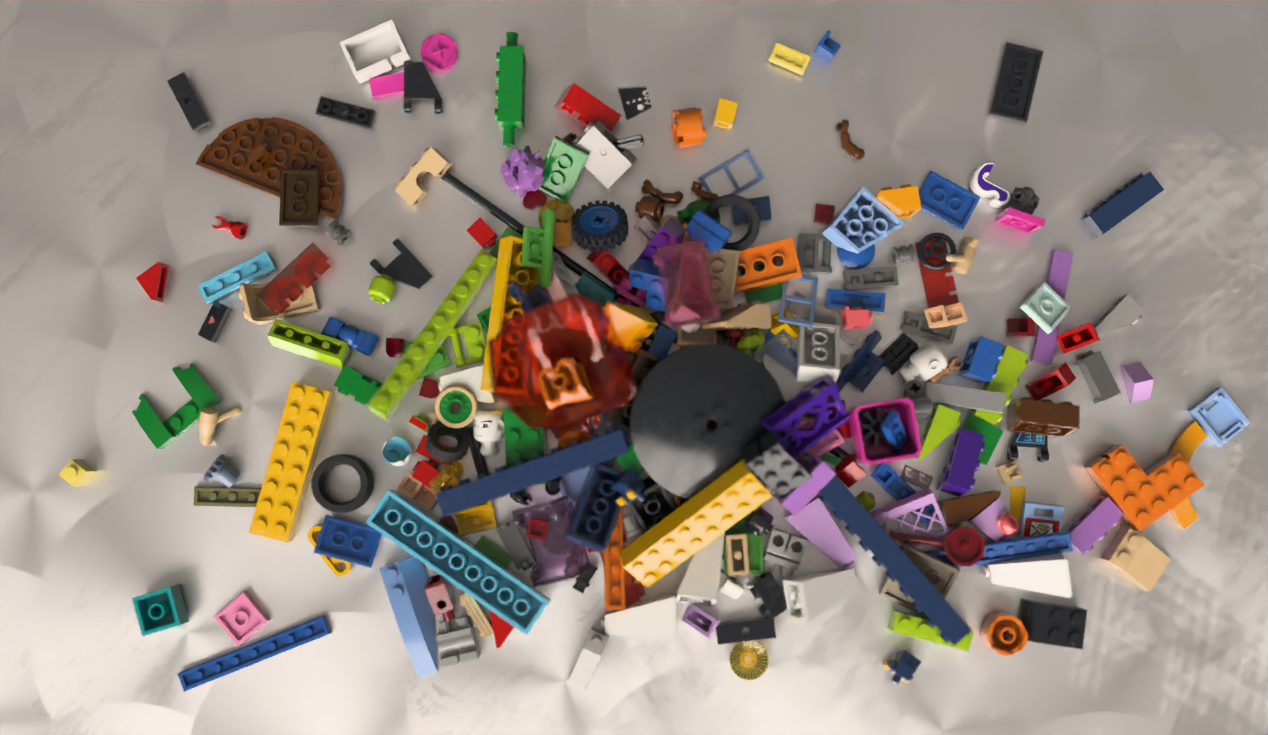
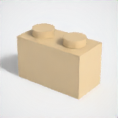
(736, 555)

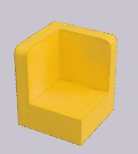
(725, 113)
(776, 326)

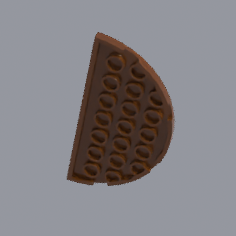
(290, 148)

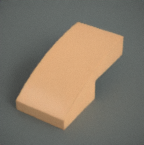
(945, 316)
(418, 492)

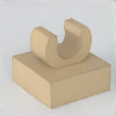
(1009, 472)

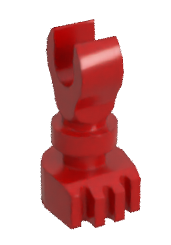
(237, 228)

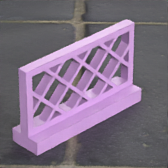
(907, 505)

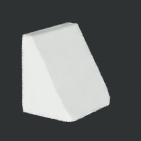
(731, 588)

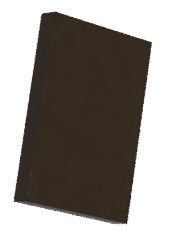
(300, 198)

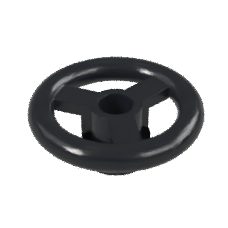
(938, 244)

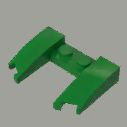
(162, 431)

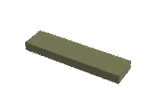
(226, 496)

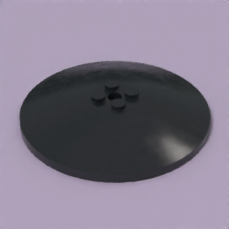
(681, 398)

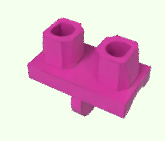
(624, 289)

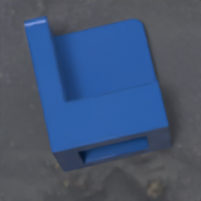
(827, 47)

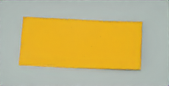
(1017, 495)

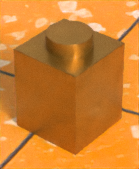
(562, 233)

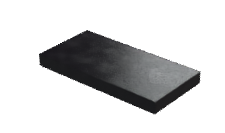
(1015, 83)

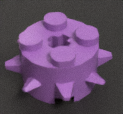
(523, 171)

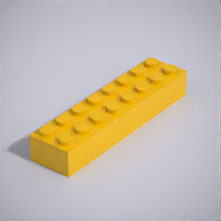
(503, 304)
(291, 462)
(694, 524)

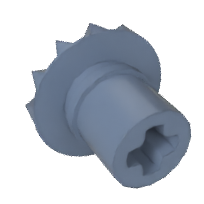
(221, 472)

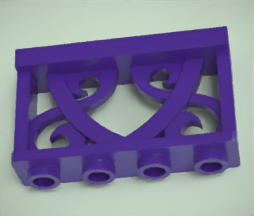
(823, 424)

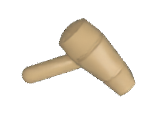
(964, 259)
(208, 420)

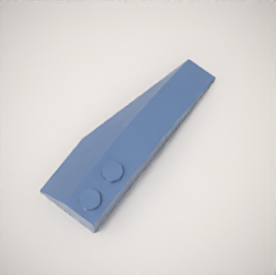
(412, 611)

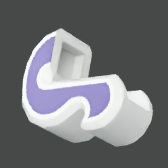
(985, 188)

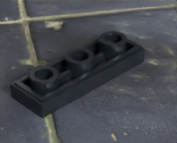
(184, 94)
(355, 116)
(758, 629)

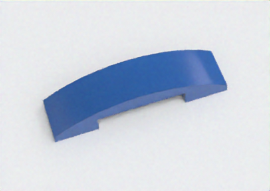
(898, 488)

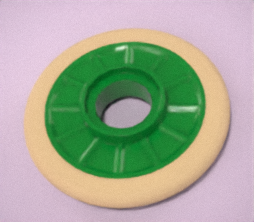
(445, 413)

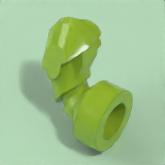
(753, 340)

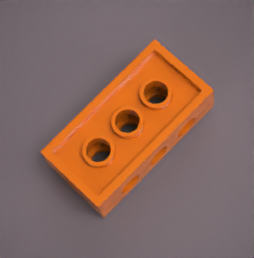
(771, 274)

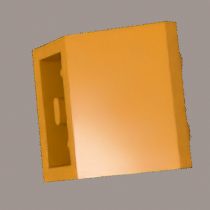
(902, 201)

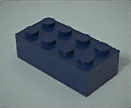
(595, 509)

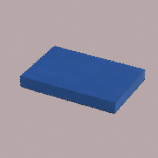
(947, 200)
(348, 541)

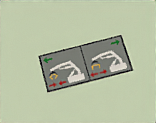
(916, 477)

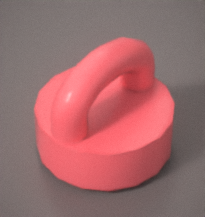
(1007, 523)

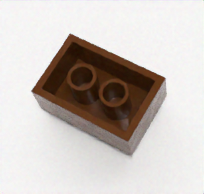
(1043, 417)

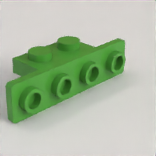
(538, 247)

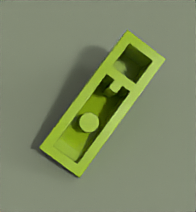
(939, 426)

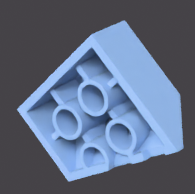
(861, 222)

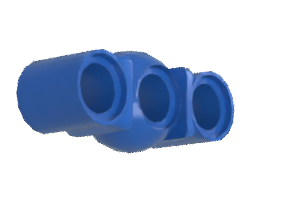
(356, 338)

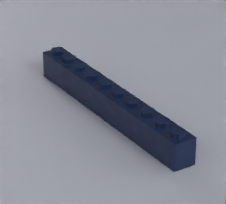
(533, 472)
(898, 565)

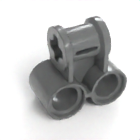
(921, 403)

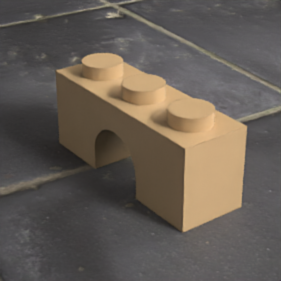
(411, 186)

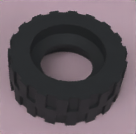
(445, 453)

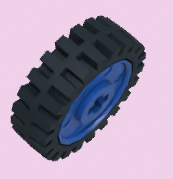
(599, 226)

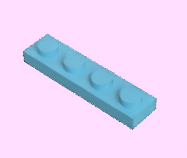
(242, 273)

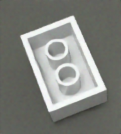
(818, 352)

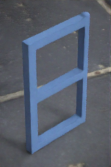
(724, 166)
(799, 299)

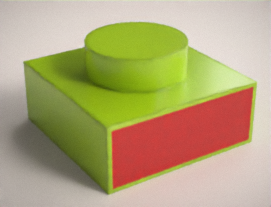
(420, 422)

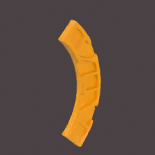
(1186, 445)

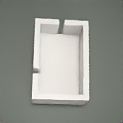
(375, 51)

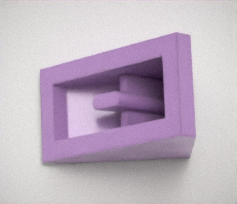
(1137, 382)
(701, 620)

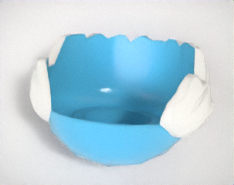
(397, 451)

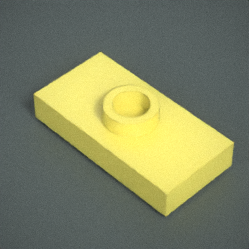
(789, 58)

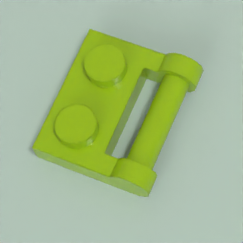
(475, 344)

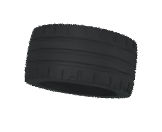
(751, 211)
(319, 488)

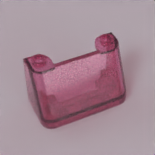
(685, 284)

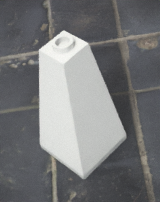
(1038, 573)
(703, 575)
(814, 593)
(643, 619)

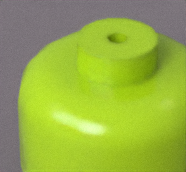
(866, 500)

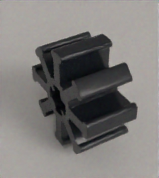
(876, 417)

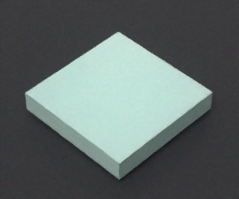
(1045, 307)

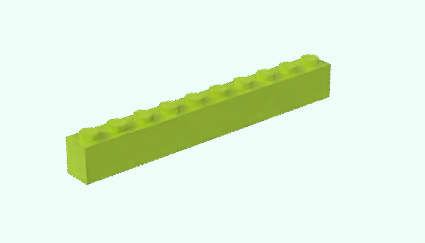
(433, 335)

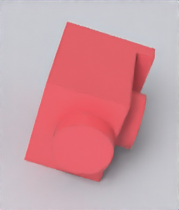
(855, 318)

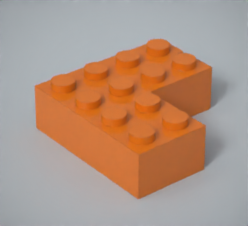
(1143, 494)

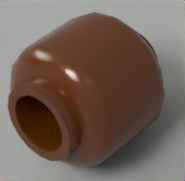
(650, 206)

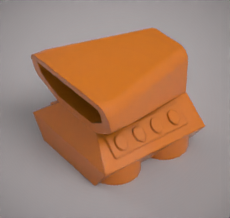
(565, 383)

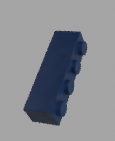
(1122, 204)

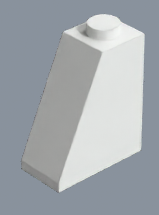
(470, 380)

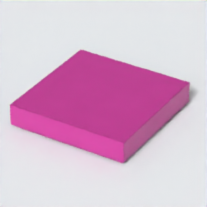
(1020, 220)

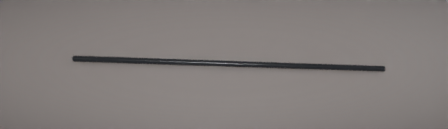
(568, 262)

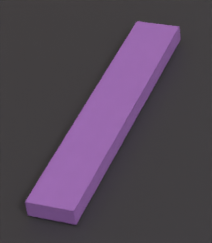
(1057, 279)

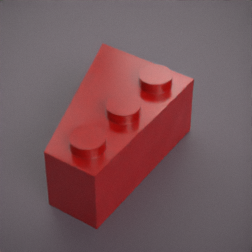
(586, 107)

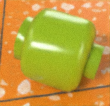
(382, 289)

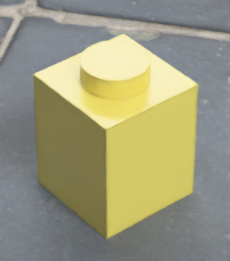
(77, 472)

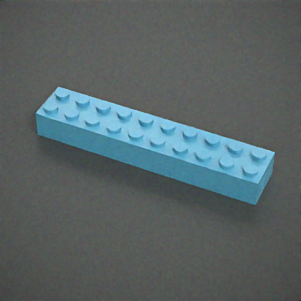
(458, 561)

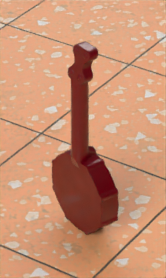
(961, 544)

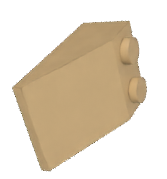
(743, 318)
(1135, 557)

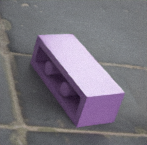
(802, 495)
(1093, 524)

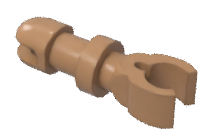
(950, 367)

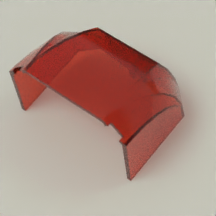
(542, 339)

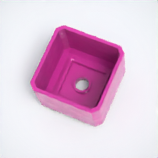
(872, 455)

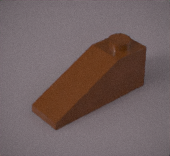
(965, 507)

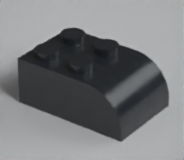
(654, 507)
(1053, 623)

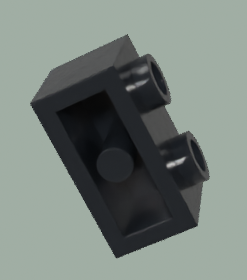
(767, 595)

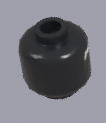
(759, 521)

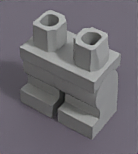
(784, 554)
(457, 639)

